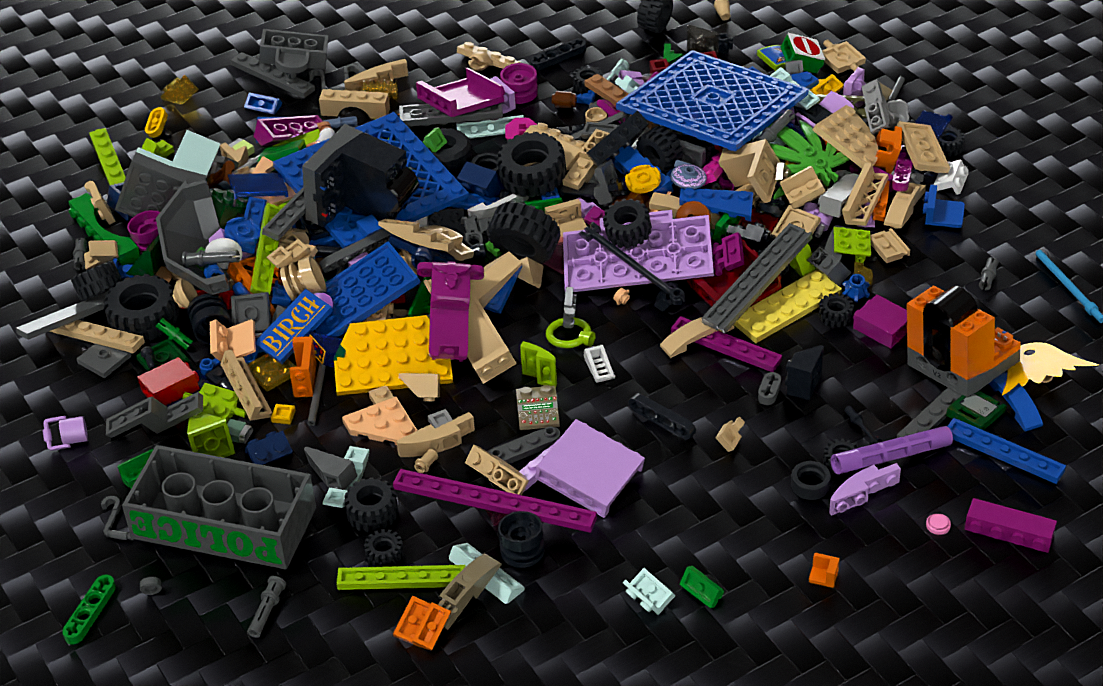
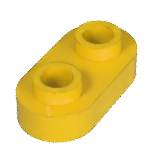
(156, 122)

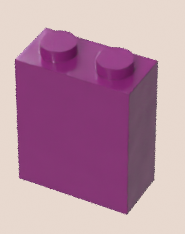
(881, 321)

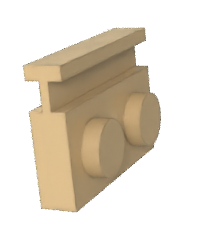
(889, 245)

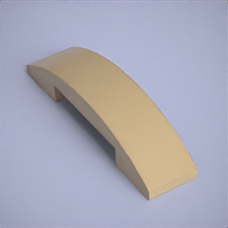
(690, 332)

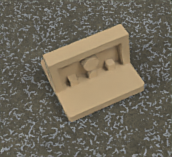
(802, 187)

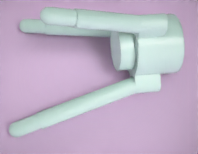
(621, 65)

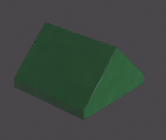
(148, 261)

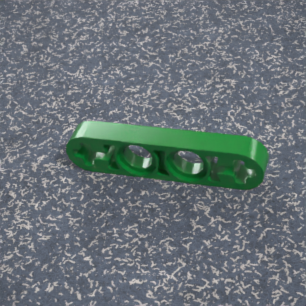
(91, 609)

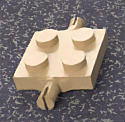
(842, 56)

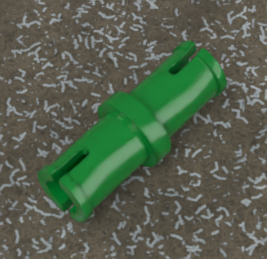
(174, 333)

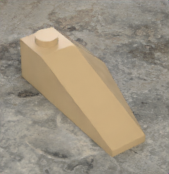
(495, 277)

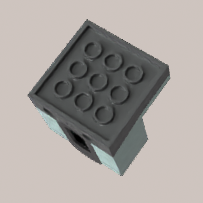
(155, 179)

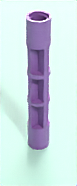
(891, 450)

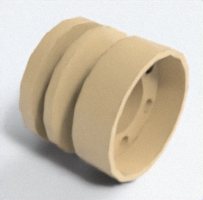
(306, 277)

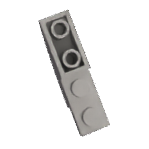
(876, 106)

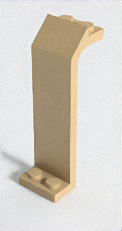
(485, 346)

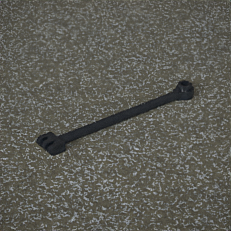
(594, 234)

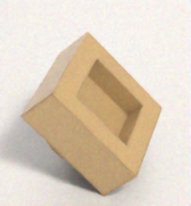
(380, 394)

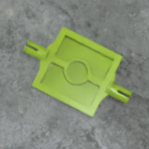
(219, 402)

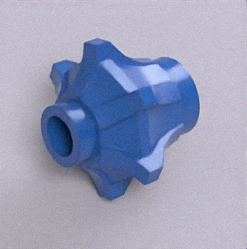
(856, 287)

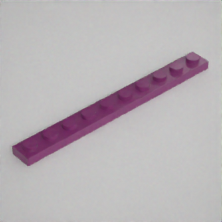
(494, 500)

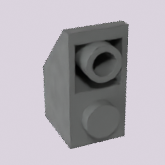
(829, 266)

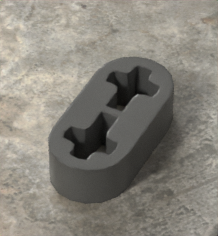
(772, 389)

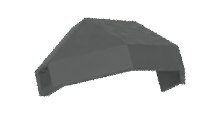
(186, 226)

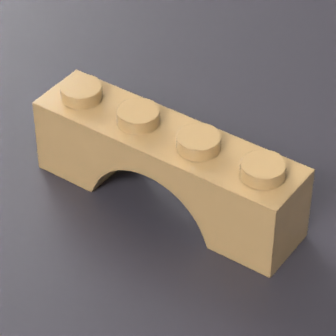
(373, 103)

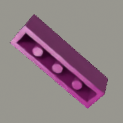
(1010, 525)

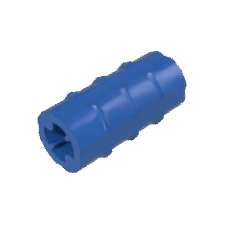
(209, 269)

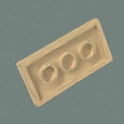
(923, 147)

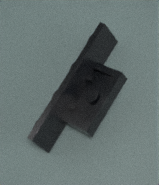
(617, 138)

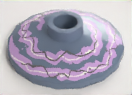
(688, 176)

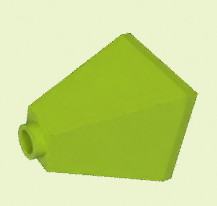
(210, 435)

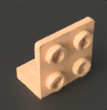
(235, 338)

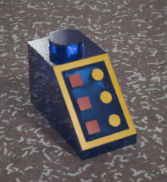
(327, 348)

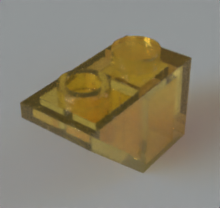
(179, 90)

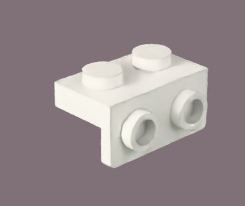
(954, 178)

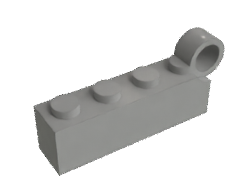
(834, 198)

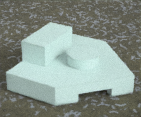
(627, 84)

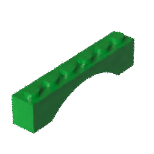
(87, 217)

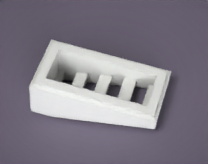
(594, 352)

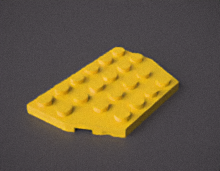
(383, 350)

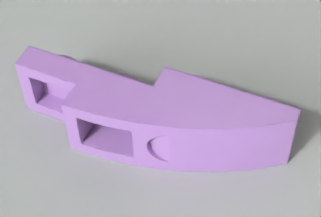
(856, 488)

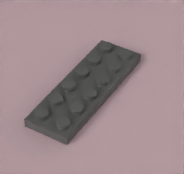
(426, 115)

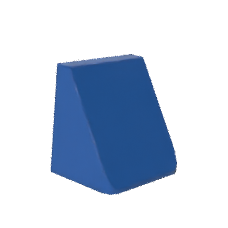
(368, 225)

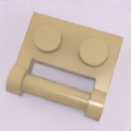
(98, 202)

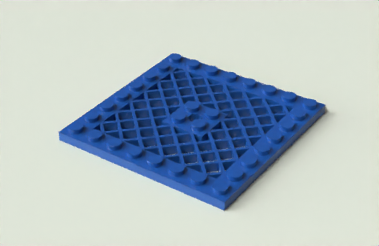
(713, 100)
(390, 126)

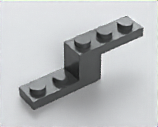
(154, 415)

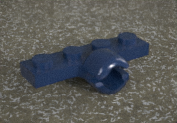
(420, 253)

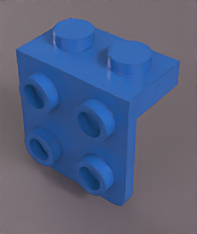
(942, 212)

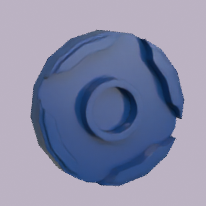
(243, 231)

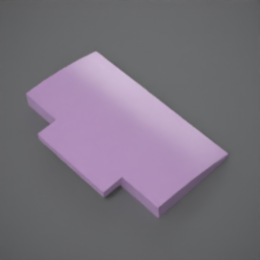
(672, 252)

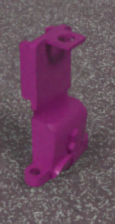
(449, 307)

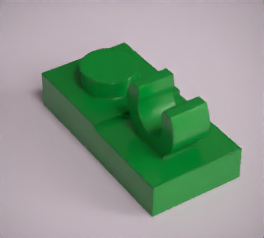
(701, 586)

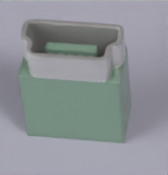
(239, 431)

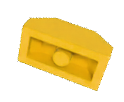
(827, 85)

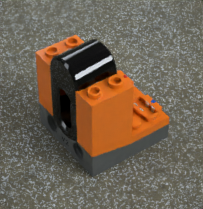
(957, 340)

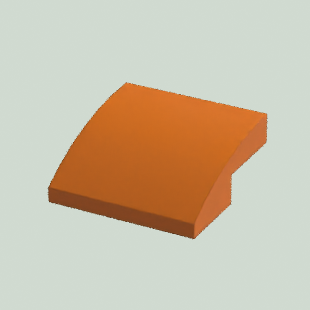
(422, 623)

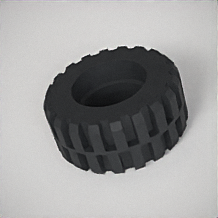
(531, 179)
(523, 231)
(137, 293)

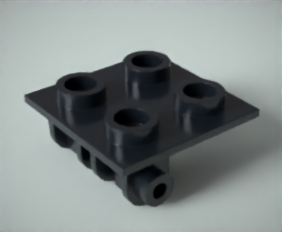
(450, 219)

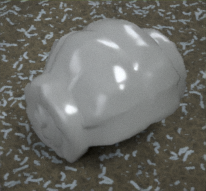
(898, 111)

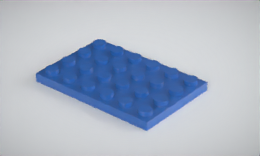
(366, 288)

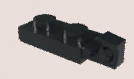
(618, 187)

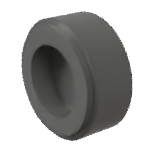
(150, 585)

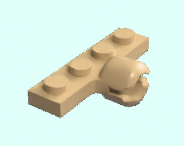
(484, 58)

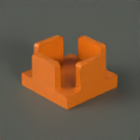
(891, 141)

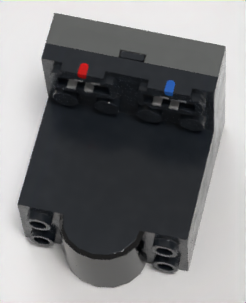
(359, 175)

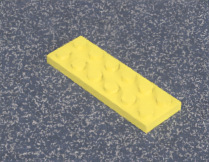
(786, 306)

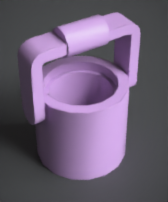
(853, 85)
(71, 431)

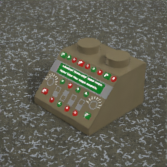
(537, 407)

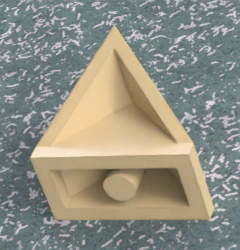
(531, 272)

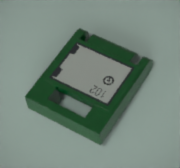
(978, 405)

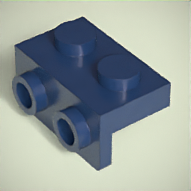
(268, 449)

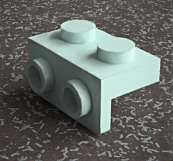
(650, 591)

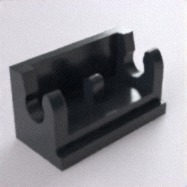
(585, 192)

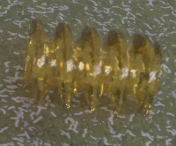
(391, 88)

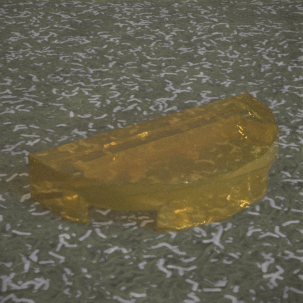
(860, 269)

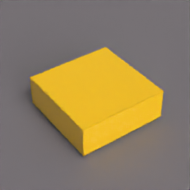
(283, 414)

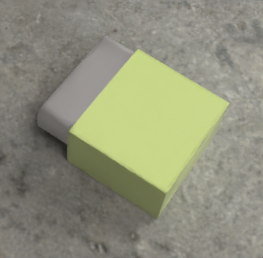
(240, 143)

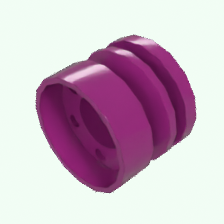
(143, 229)

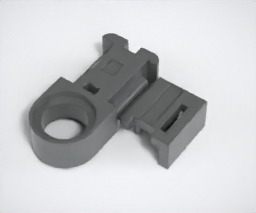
(474, 228)

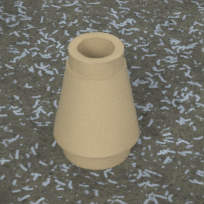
(722, 8)

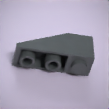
(333, 470)

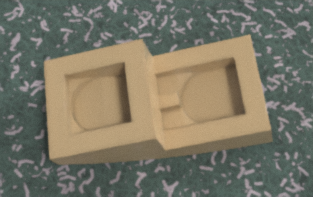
(283, 257)

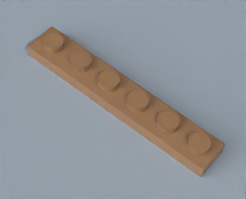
(609, 91)

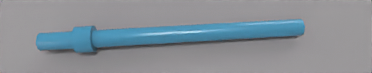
(1090, 307)

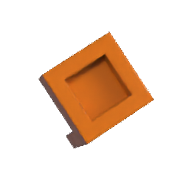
(824, 570)

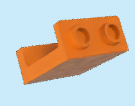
(305, 373)

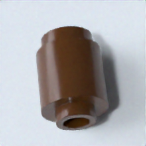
(564, 99)

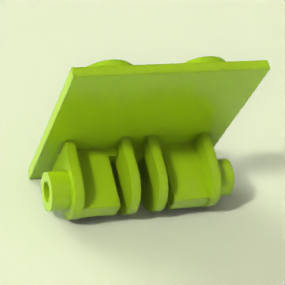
(852, 242)

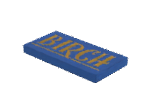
(296, 321)

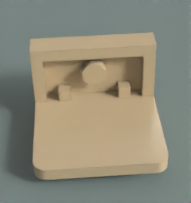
(567, 216)

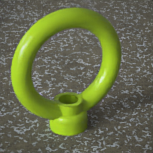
(586, 336)

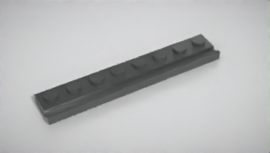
(756, 278)

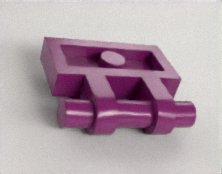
(732, 253)

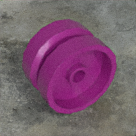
(522, 80)

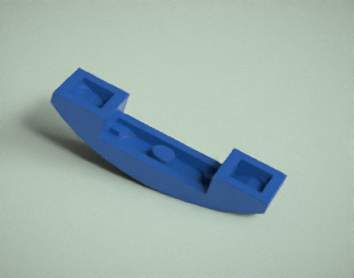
(1021, 403)

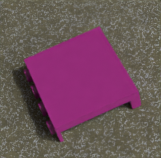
(462, 95)

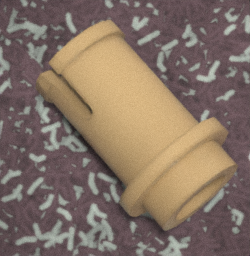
(422, 465)

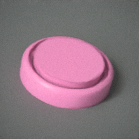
(938, 524)

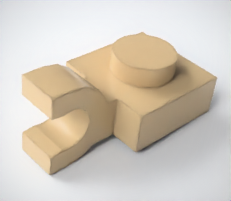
(729, 435)

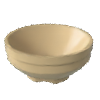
(184, 293)

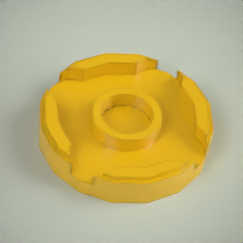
(643, 179)

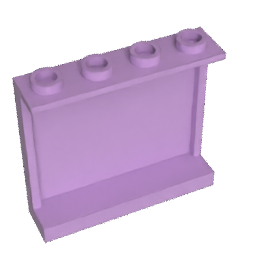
(588, 467)

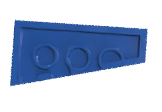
(731, 202)

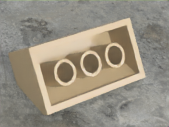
(570, 146)

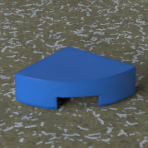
(586, 98)

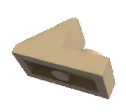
(239, 155)
(100, 252)

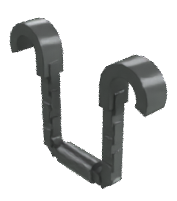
(319, 72)
(116, 509)

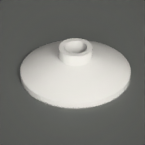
(224, 245)

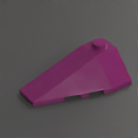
(277, 130)

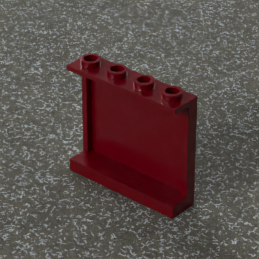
(713, 287)

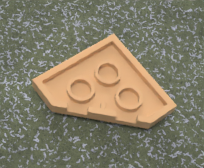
(381, 421)

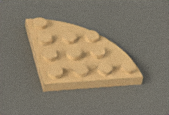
(849, 136)

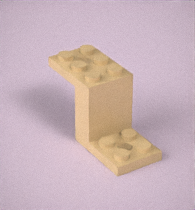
(754, 165)

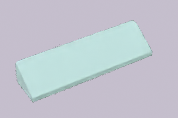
(485, 127)
(500, 585)

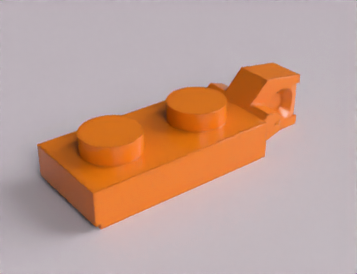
(880, 208)

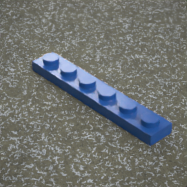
(1006, 451)

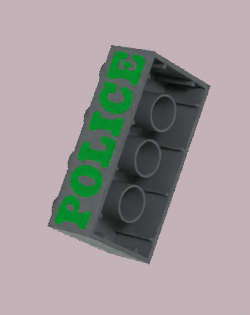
(220, 506)

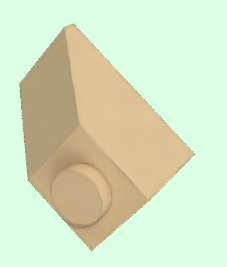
(422, 384)

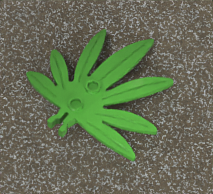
(807, 154)

